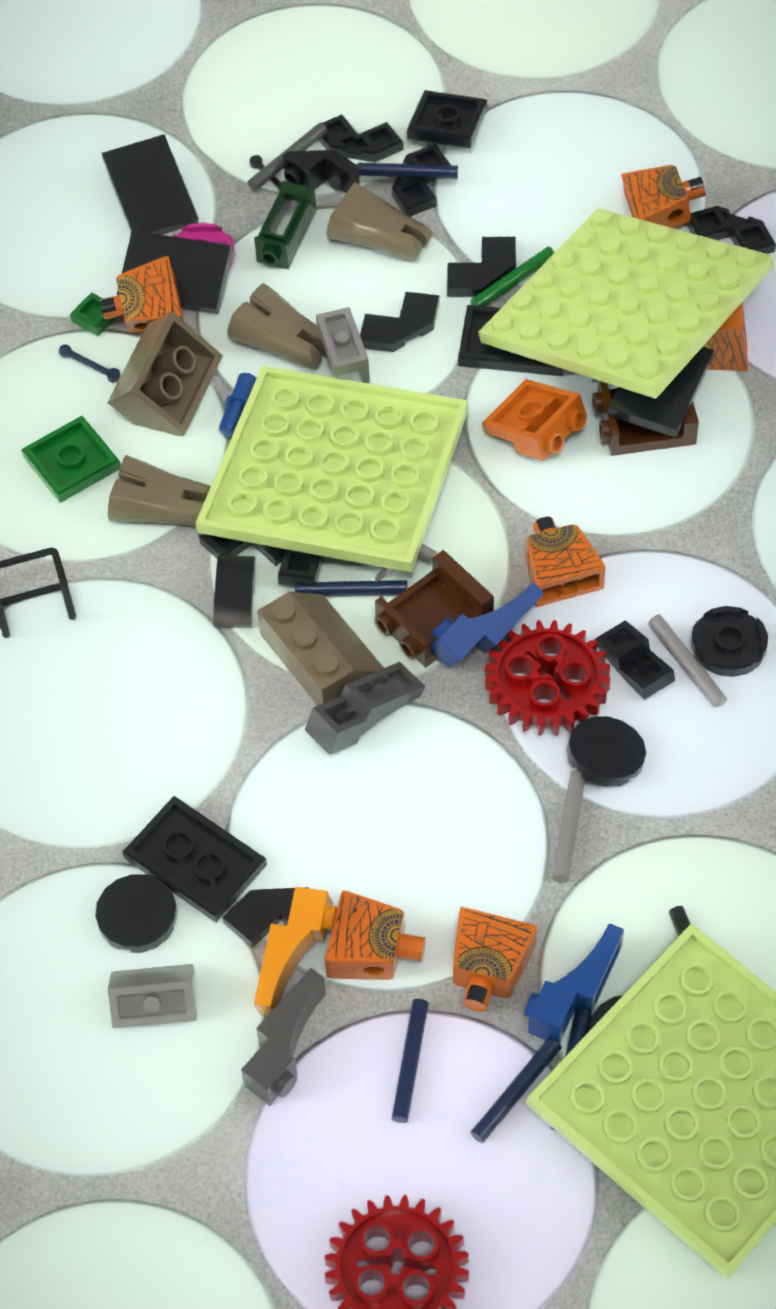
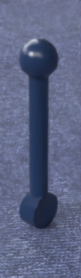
(112, 374)

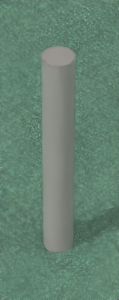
(687, 661)
(569, 827)

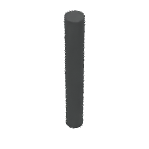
(277, 164)

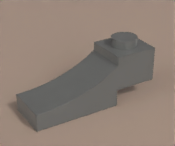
(361, 706)
(273, 1067)

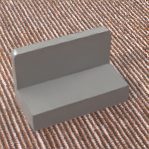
(343, 343)
(152, 995)

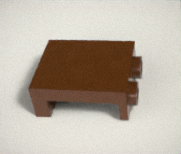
(632, 438)
(424, 605)

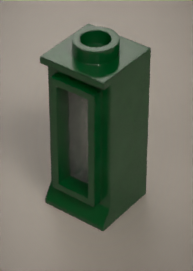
(286, 225)

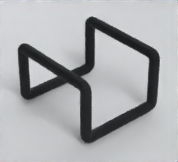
(63, 585)

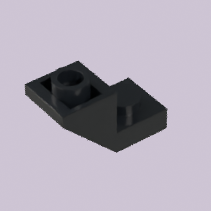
(319, 166)

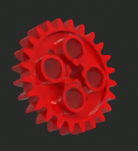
(547, 677)
(402, 1228)

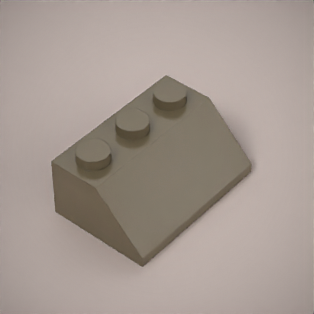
(165, 376)
(315, 644)

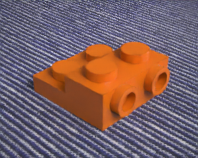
(537, 418)

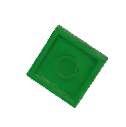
(71, 459)

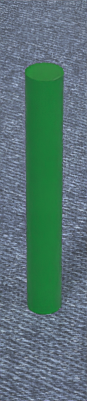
(512, 278)

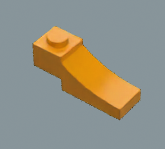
(308, 922)

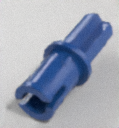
(235, 403)

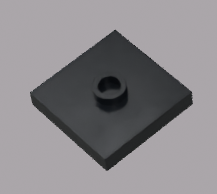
(447, 119)

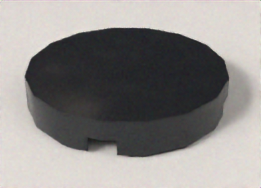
(729, 641)
(606, 750)
(136, 913)

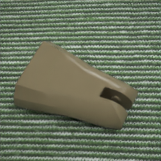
(373, 223)
(277, 328)
(154, 495)

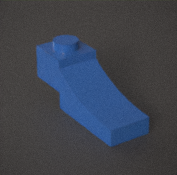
(459, 636)
(581, 988)

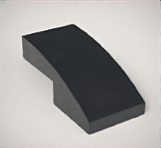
(234, 592)
(634, 661)

